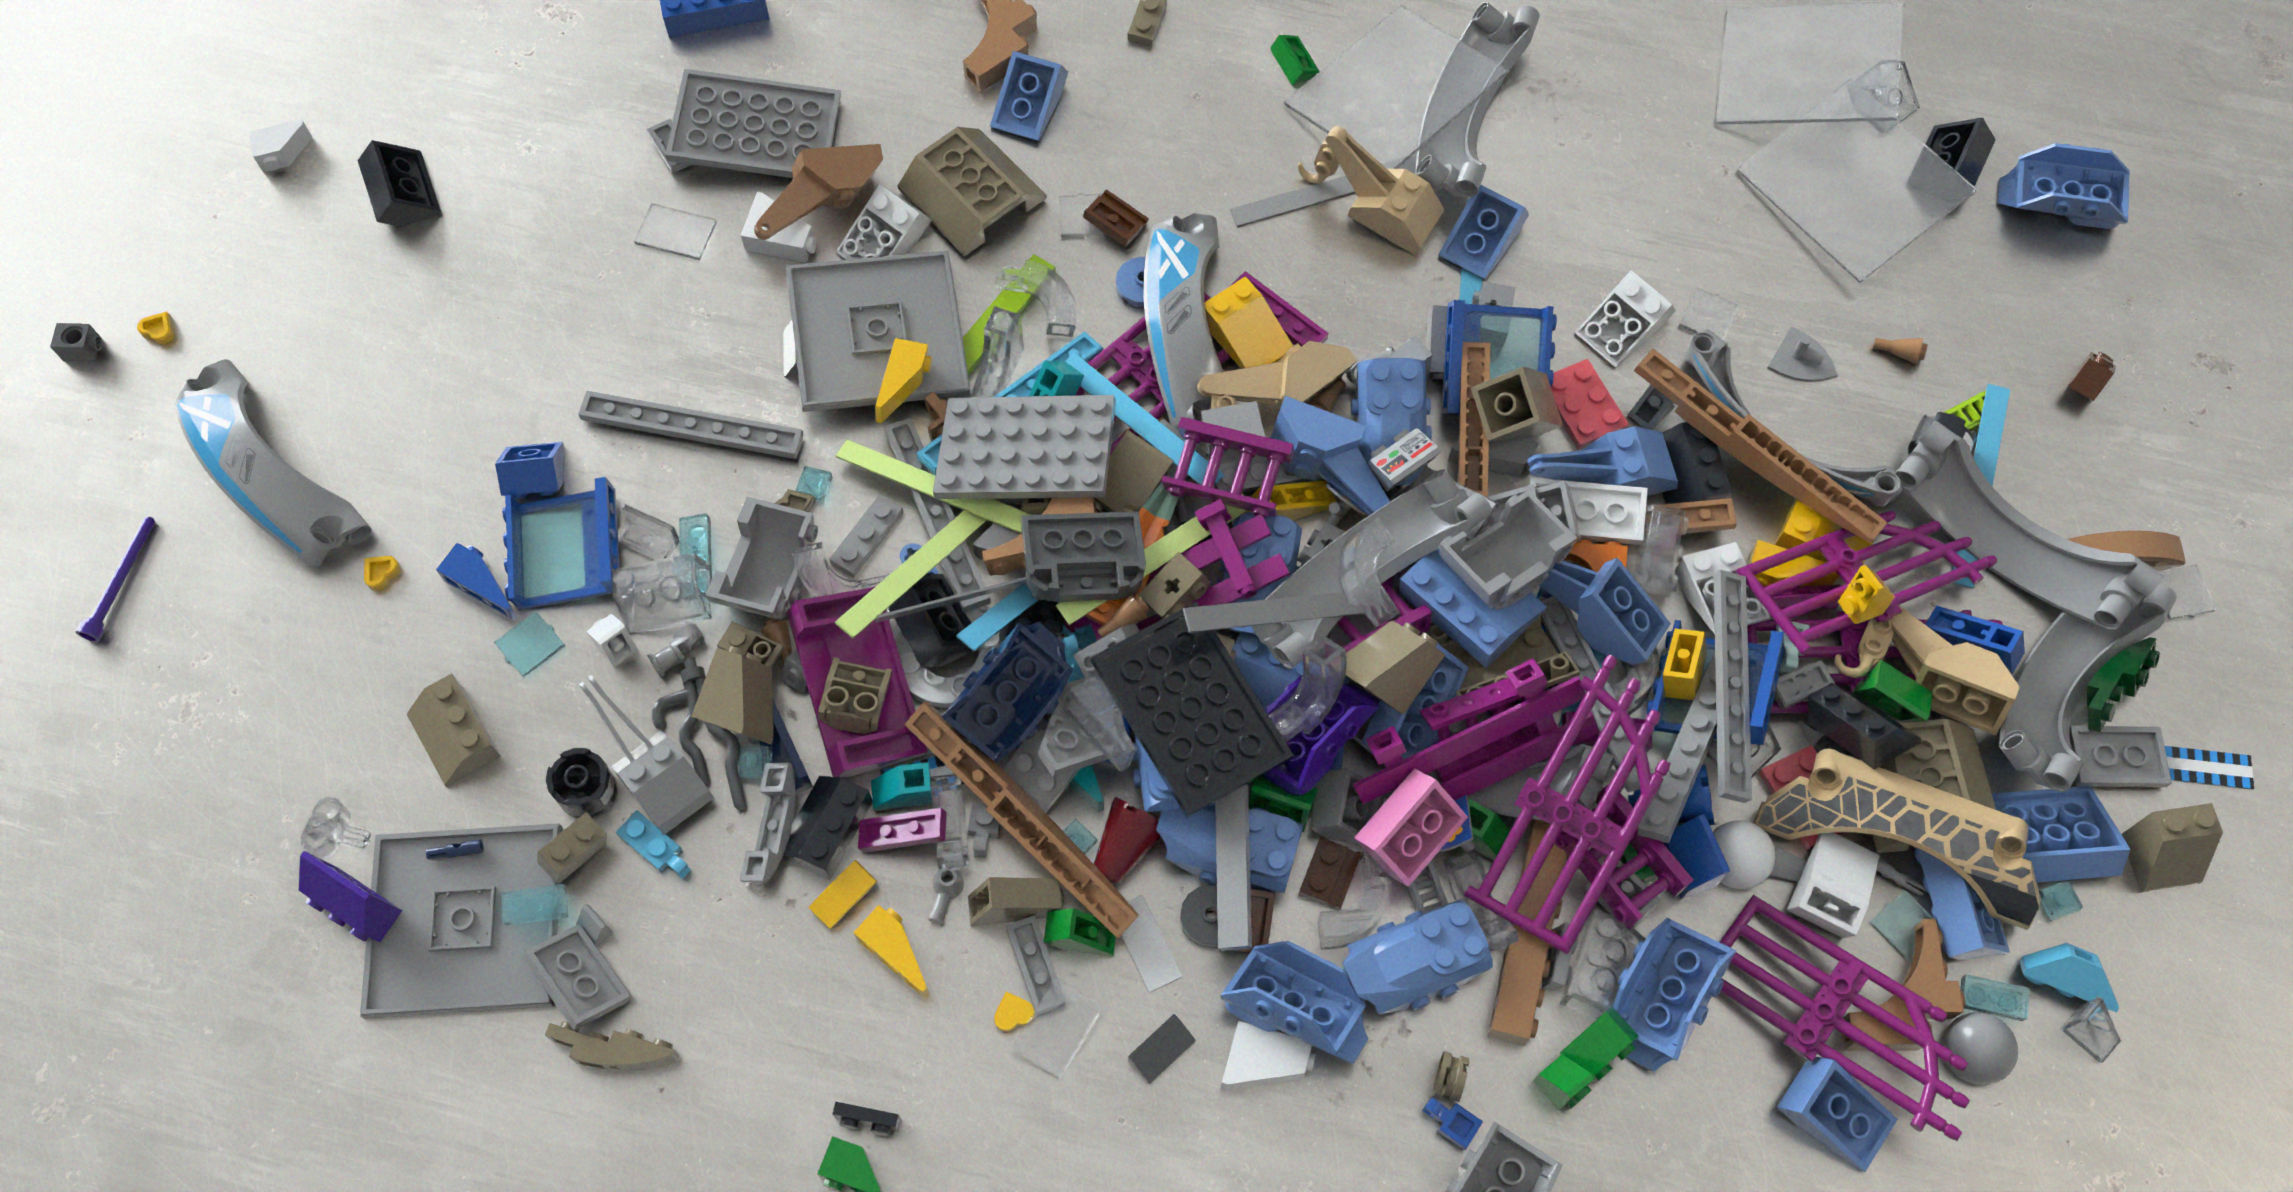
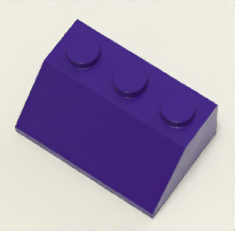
(345, 898)

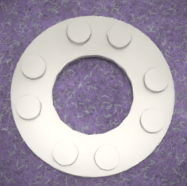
(937, 689)

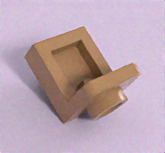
(937, 410)

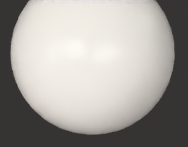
(1747, 853)

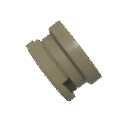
(1455, 1077)

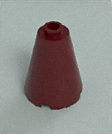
(1125, 840)

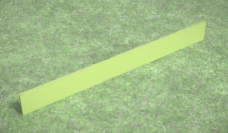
(924, 483)
(1155, 556)
(909, 573)

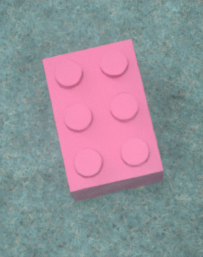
(1411, 827)

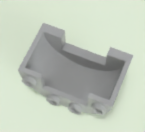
(1511, 555)
(762, 567)

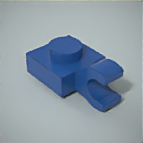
(1457, 1124)

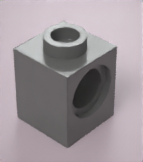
(76, 342)

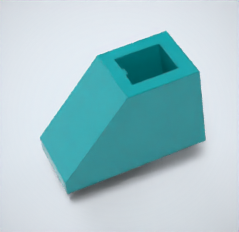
(902, 787)

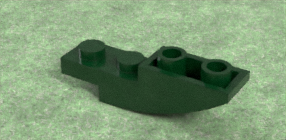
(2117, 678)

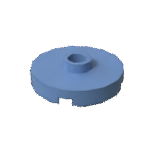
(1128, 281)

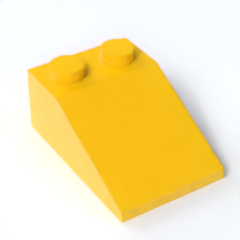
(1246, 325)
(1805, 525)

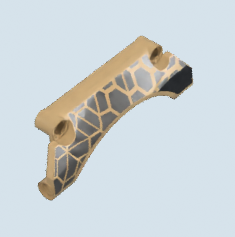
(1965, 835)

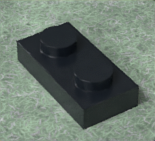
(879, 1121)

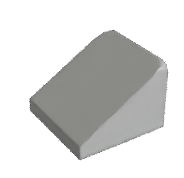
(593, 925)

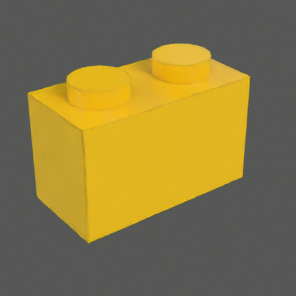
(1684, 664)

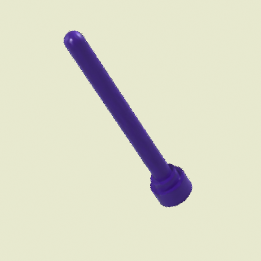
(92, 627)

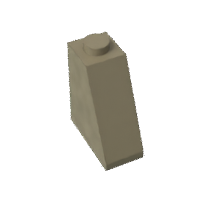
(1014, 899)

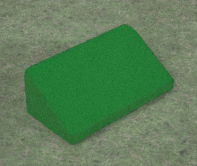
(1294, 59)

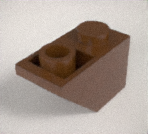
(2093, 375)

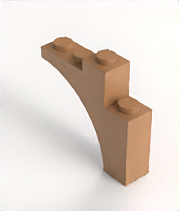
(1005, 33)
(1011, 554)
(1925, 978)

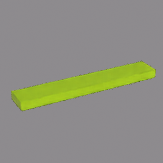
(1008, 300)

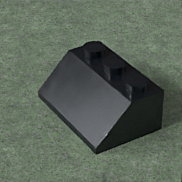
(1963, 146)
(397, 184)
(1696, 466)
(935, 630)
(1858, 726)
(827, 825)

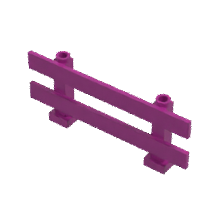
(1224, 545)
(1537, 709)

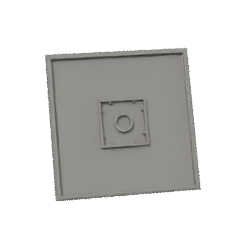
(852, 313)
(450, 938)

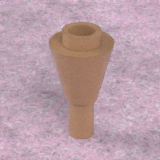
(1908, 349)
(1328, 398)
(1130, 612)
(779, 632)

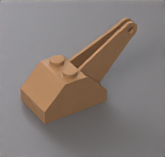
(821, 178)

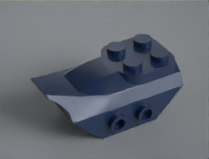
(1011, 691)

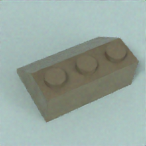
(451, 730)

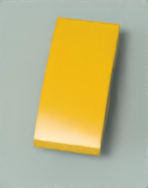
(842, 894)

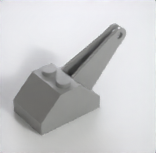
(655, 772)

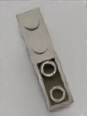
(622, 1053)

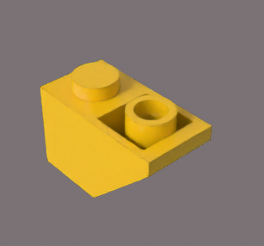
(1865, 596)

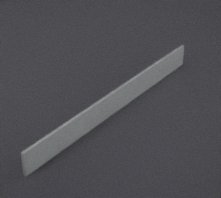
(1299, 198)
(949, 600)
(1268, 612)

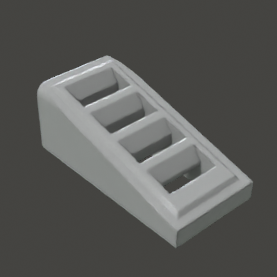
(1438, 890)

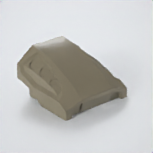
(854, 697)

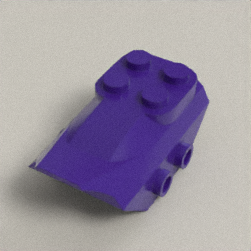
(1316, 751)

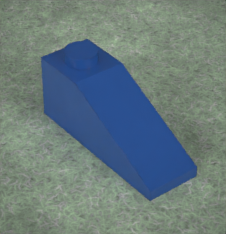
(471, 575)
(1994, 637)

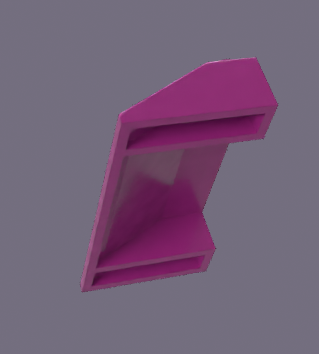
(817, 644)

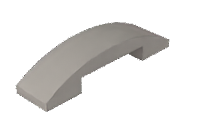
(776, 823)

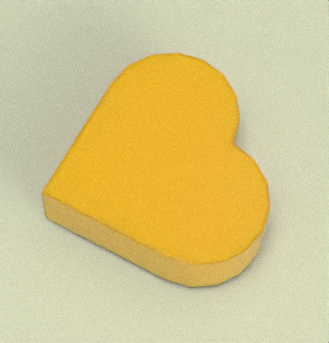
(157, 327)
(379, 571)
(1012, 1012)

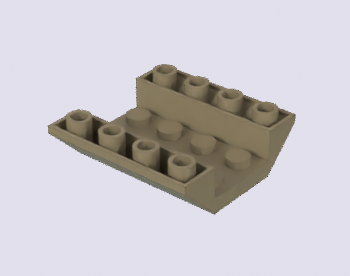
(967, 186)
(1529, 645)
(1945, 760)

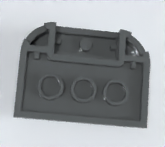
(1083, 555)

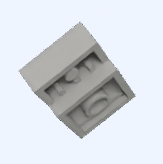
(1554, 496)

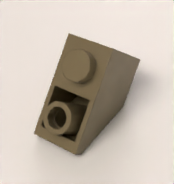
(752, 642)

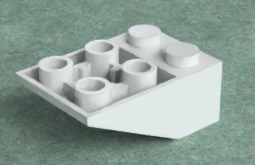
(884, 227)
(1625, 319)
(1697, 581)
(1835, 885)

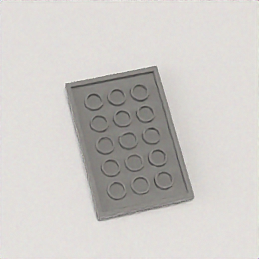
(749, 122)
(1025, 447)

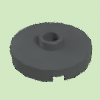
(1193, 918)

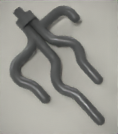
(693, 679)

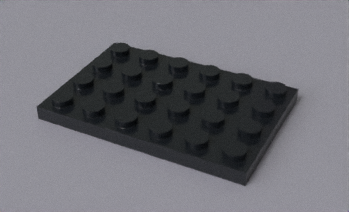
(1191, 711)

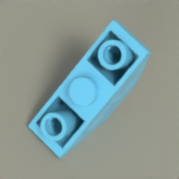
(2070, 972)

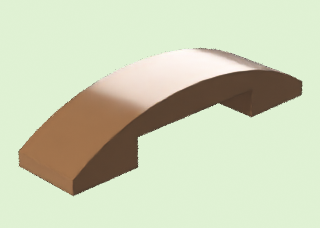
(2145, 545)

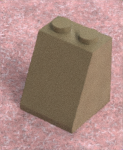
(1517, 405)
(1132, 474)
(1394, 664)
(738, 694)
(2173, 846)

